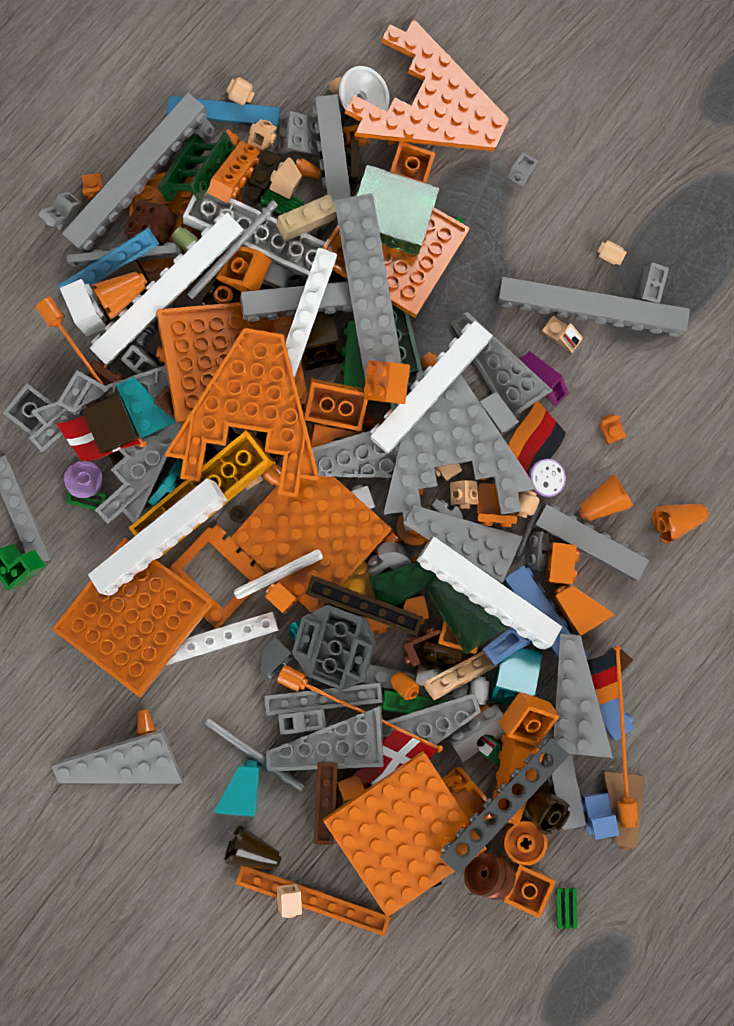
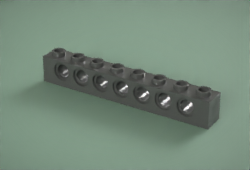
(460, 861)

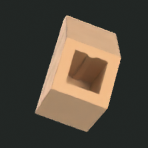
(285, 179)

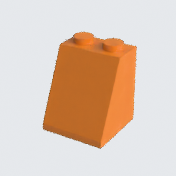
(579, 609)

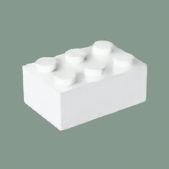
(84, 307)

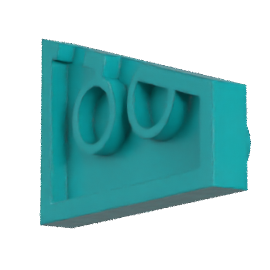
(144, 413)
(167, 484)

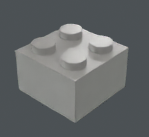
(21, 407)

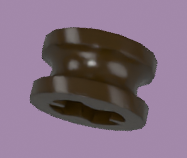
(237, 520)

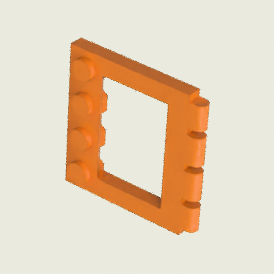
(216, 614)

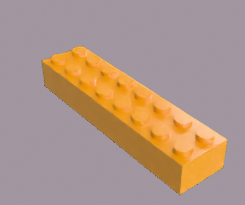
(231, 470)

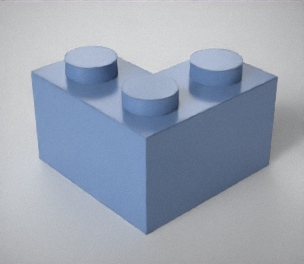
(599, 818)

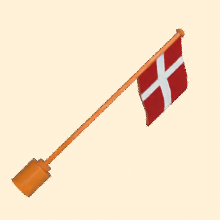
(77, 430)
(397, 747)

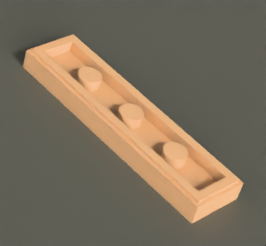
(458, 675)

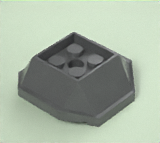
(317, 648)

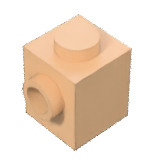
(448, 472)
(289, 900)

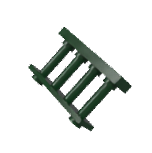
(185, 162)

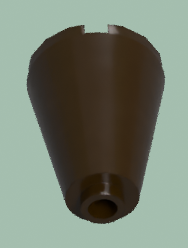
(547, 811)
(251, 851)

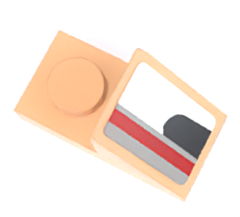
(562, 334)

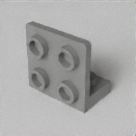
(297, 134)

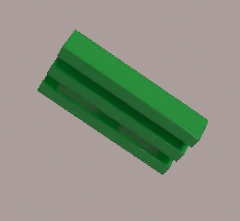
(104, 497)
(566, 925)

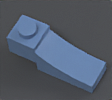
(505, 645)

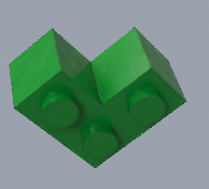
(18, 568)

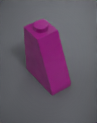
(548, 376)

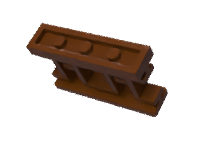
(325, 800)

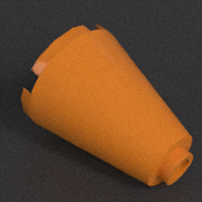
(119, 292)
(605, 500)
(678, 519)

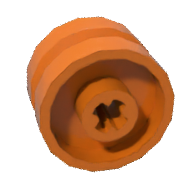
(525, 853)

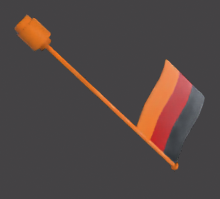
(535, 437)
(608, 686)

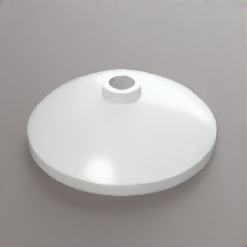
(366, 85)

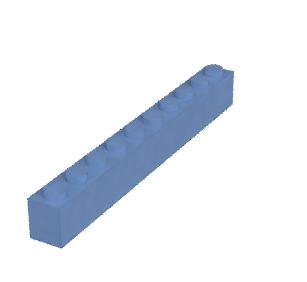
(523, 585)

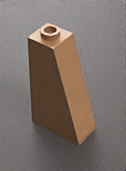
(614, 786)

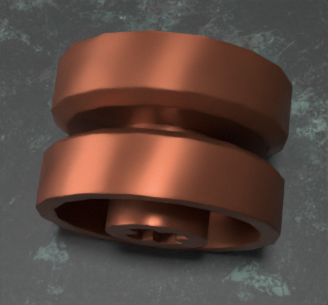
(490, 876)

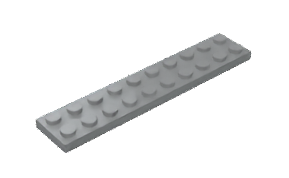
(367, 279)

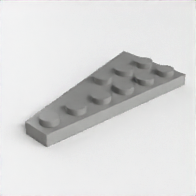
(354, 457)
(481, 545)
(580, 720)

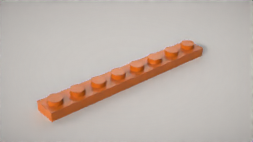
(316, 900)

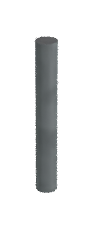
(528, 531)

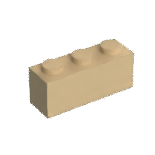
(306, 217)

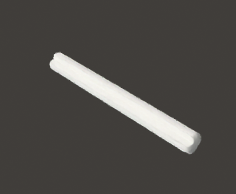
(278, 574)

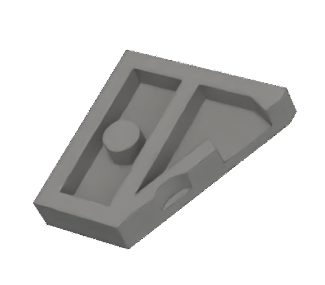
(80, 392)

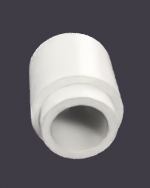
(480, 688)

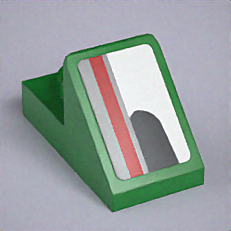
(489, 748)

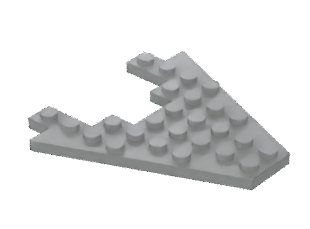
(449, 434)
(138, 468)

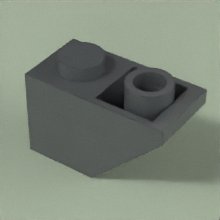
(272, 657)

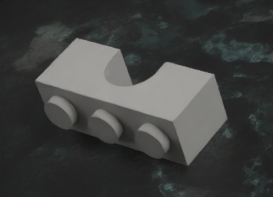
(466, 736)

